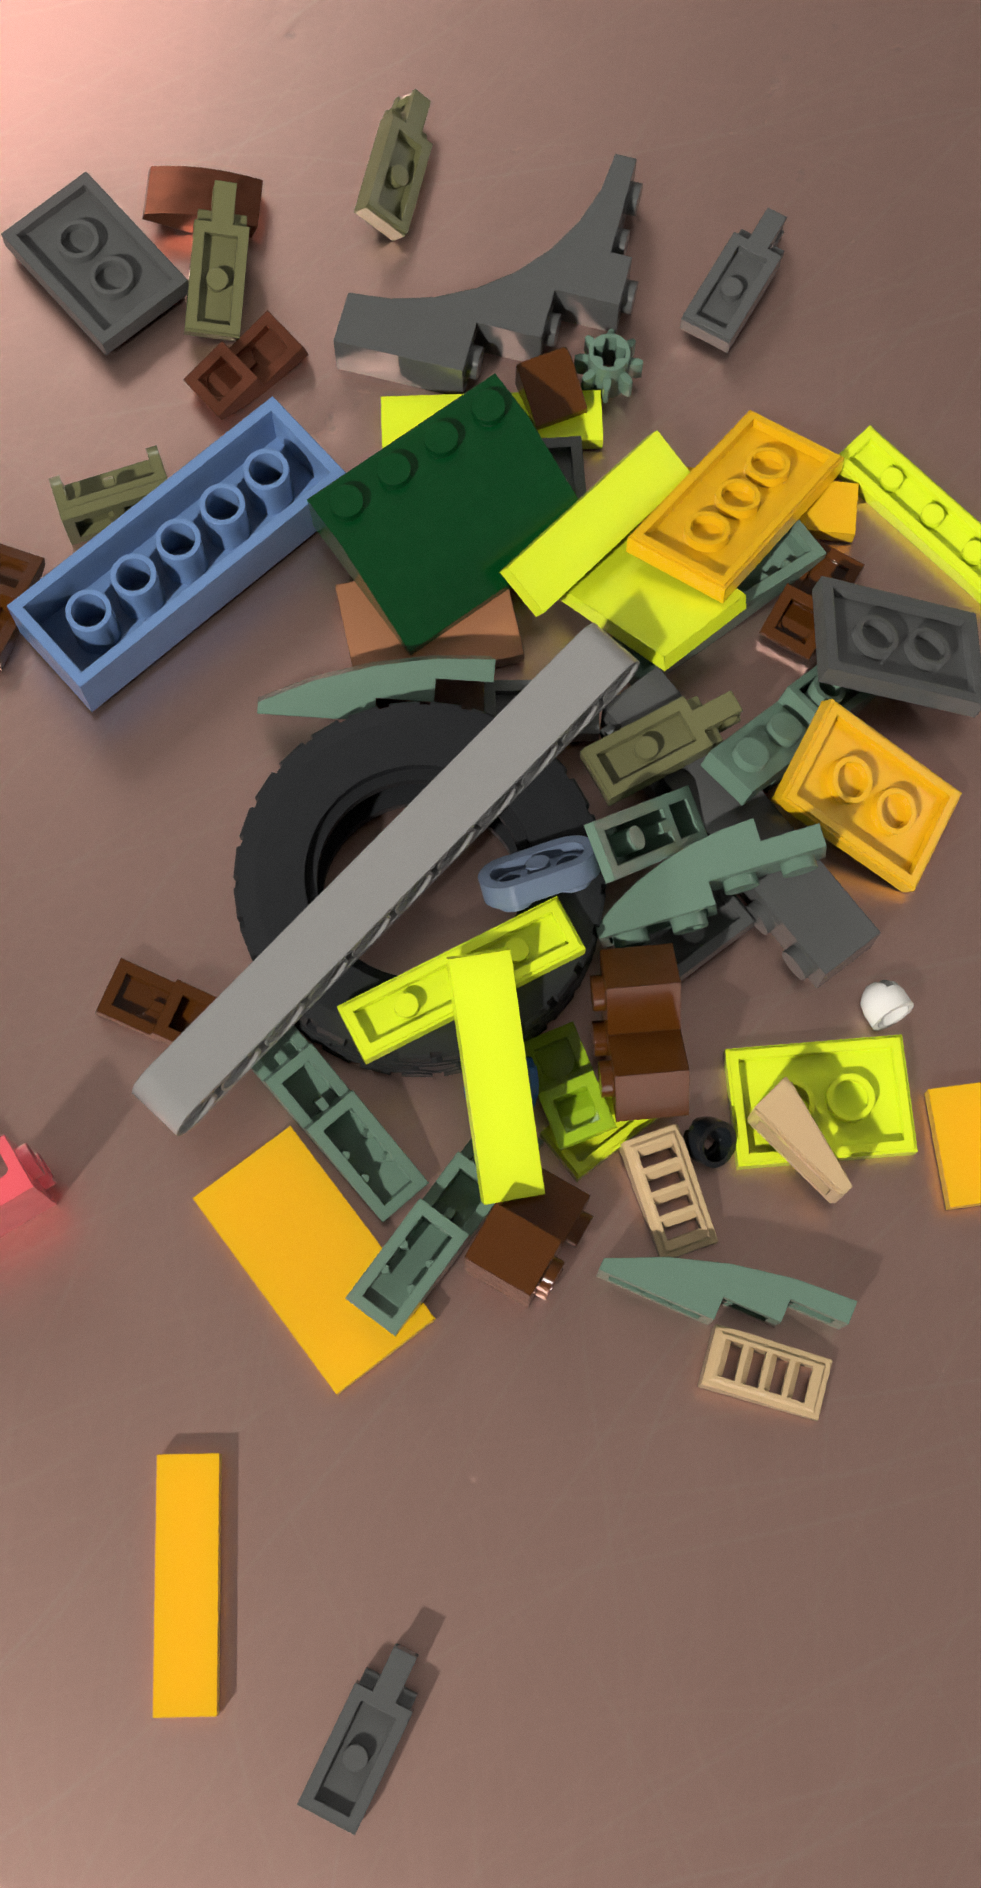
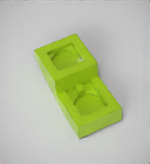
(568, 1087)

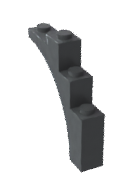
(444, 337)

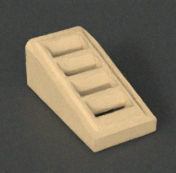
(795, 1135)
(653, 1142)
(715, 1360)

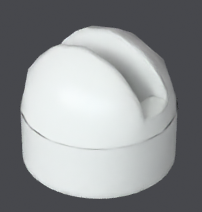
(885, 1004)

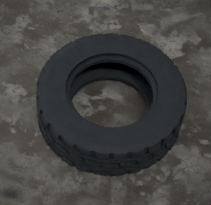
(343, 781)

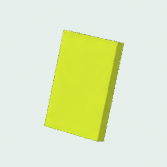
(649, 607)
(849, 1086)

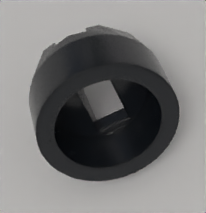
(717, 1132)

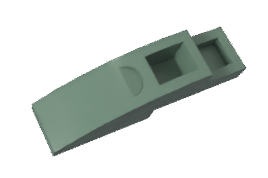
(764, 747)
(681, 887)

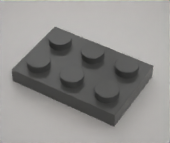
(96, 263)
(897, 647)

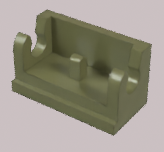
(98, 501)

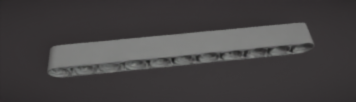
(383, 880)

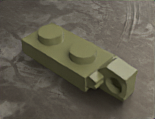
(396, 167)
(217, 268)
(658, 744)

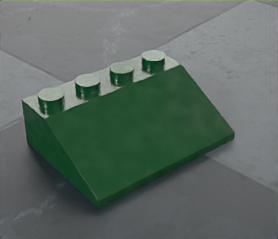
(443, 512)

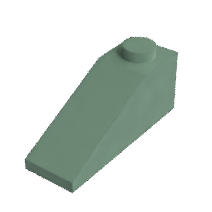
(645, 833)

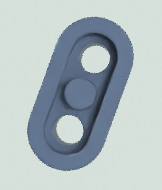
(538, 873)

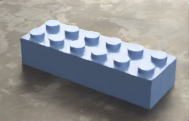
(176, 555)

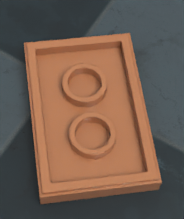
(485, 632)

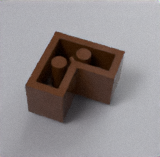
(640, 1032)
(523, 1239)

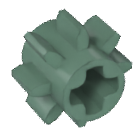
(612, 351)

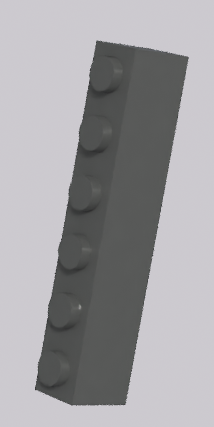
(805, 913)

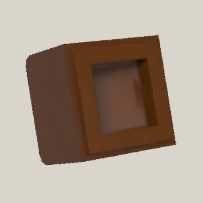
(550, 388)

